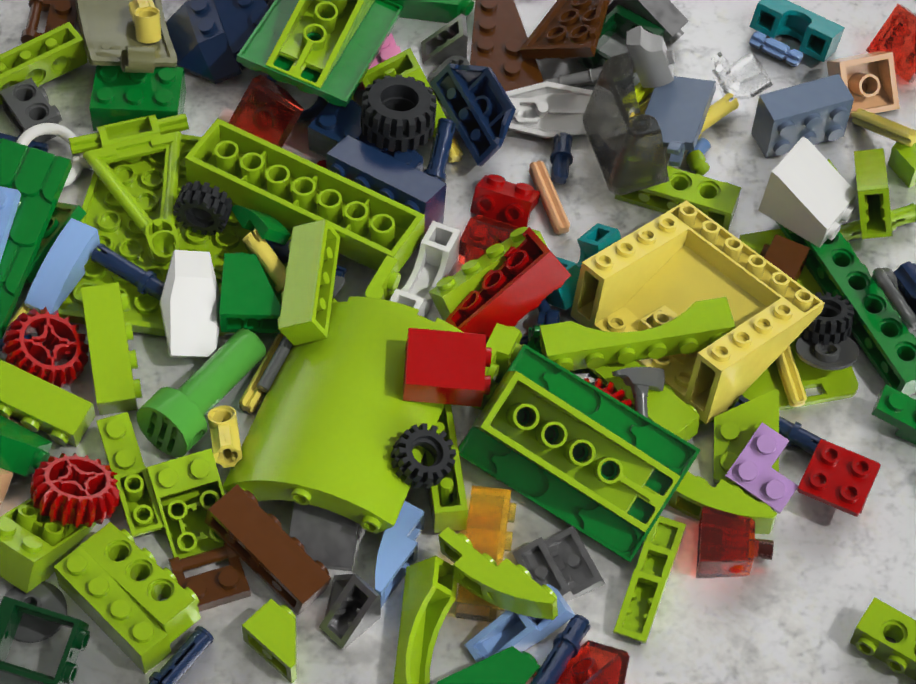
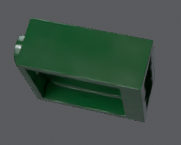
(619, 22)
(10, 616)

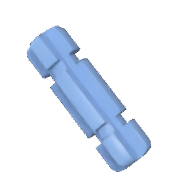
(776, 49)

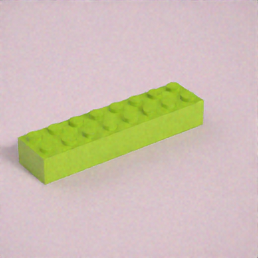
(302, 192)

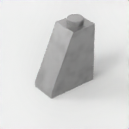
(659, 12)

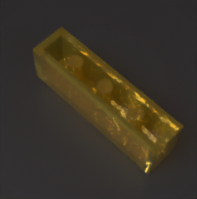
(488, 533)

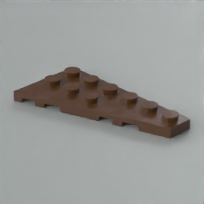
(497, 42)

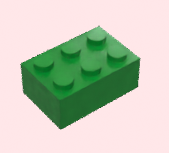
(135, 95)

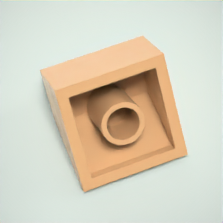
(869, 80)

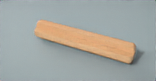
(549, 197)

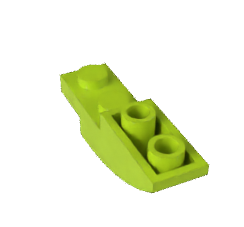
(133, 479)
(696, 493)
(501, 585)

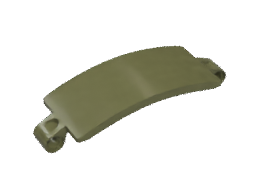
(112, 37)

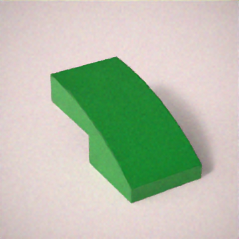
(266, 225)

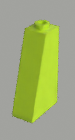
(873, 193)

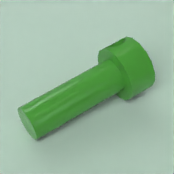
(176, 417)

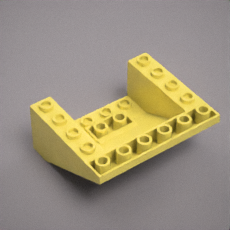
(686, 260)

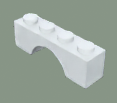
(434, 261)

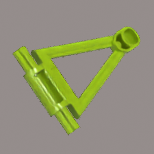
(131, 140)

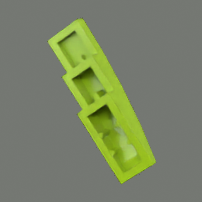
(649, 579)

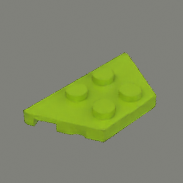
(737, 426)

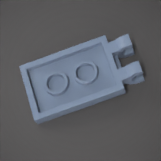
(681, 113)

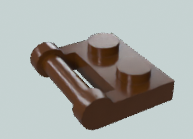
(59, 13)
(215, 586)

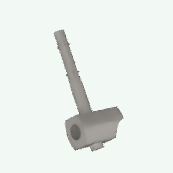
(649, 60)

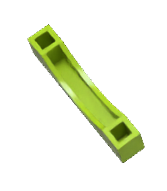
(584, 347)
(426, 601)

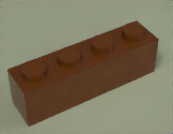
(268, 548)

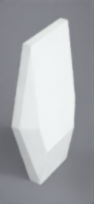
(549, 109)
(191, 305)

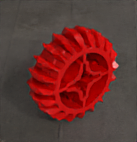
(54, 341)
(74, 490)

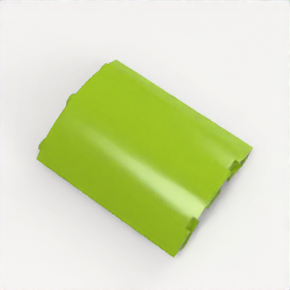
(336, 416)

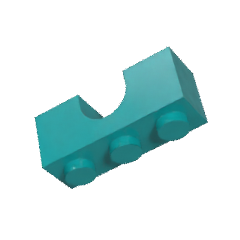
(782, 17)
(590, 243)

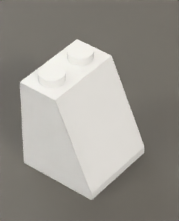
(808, 195)

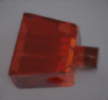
(728, 545)

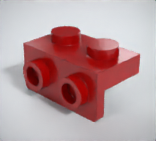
(504, 200)

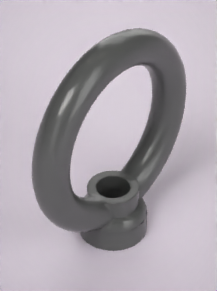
(887, 282)

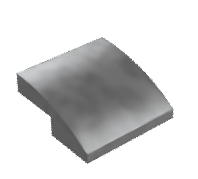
(325, 535)
(561, 563)

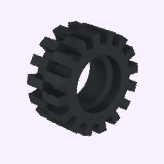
(202, 208)
(833, 321)
(434, 444)

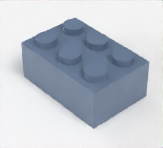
(807, 110)

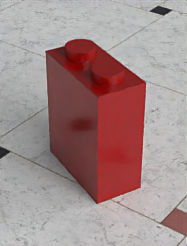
(446, 367)

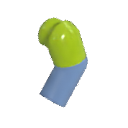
(696, 158)

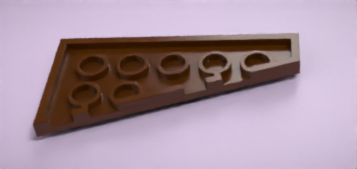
(567, 30)

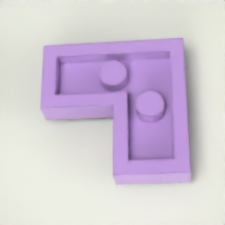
(755, 473)

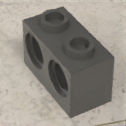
(29, 106)

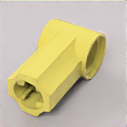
(146, 21)
(224, 435)

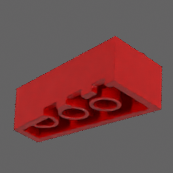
(511, 290)

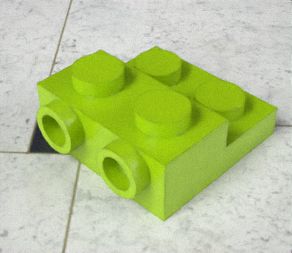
(505, 346)

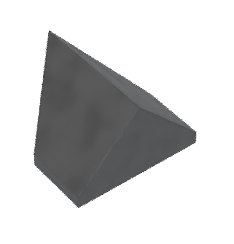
(446, 42)
(350, 609)

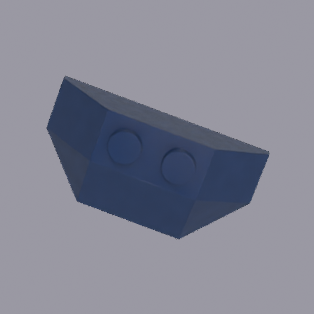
(202, 42)
(477, 106)

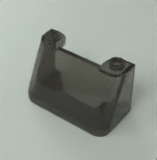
(625, 147)

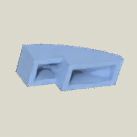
(62, 266)
(398, 550)
(517, 631)

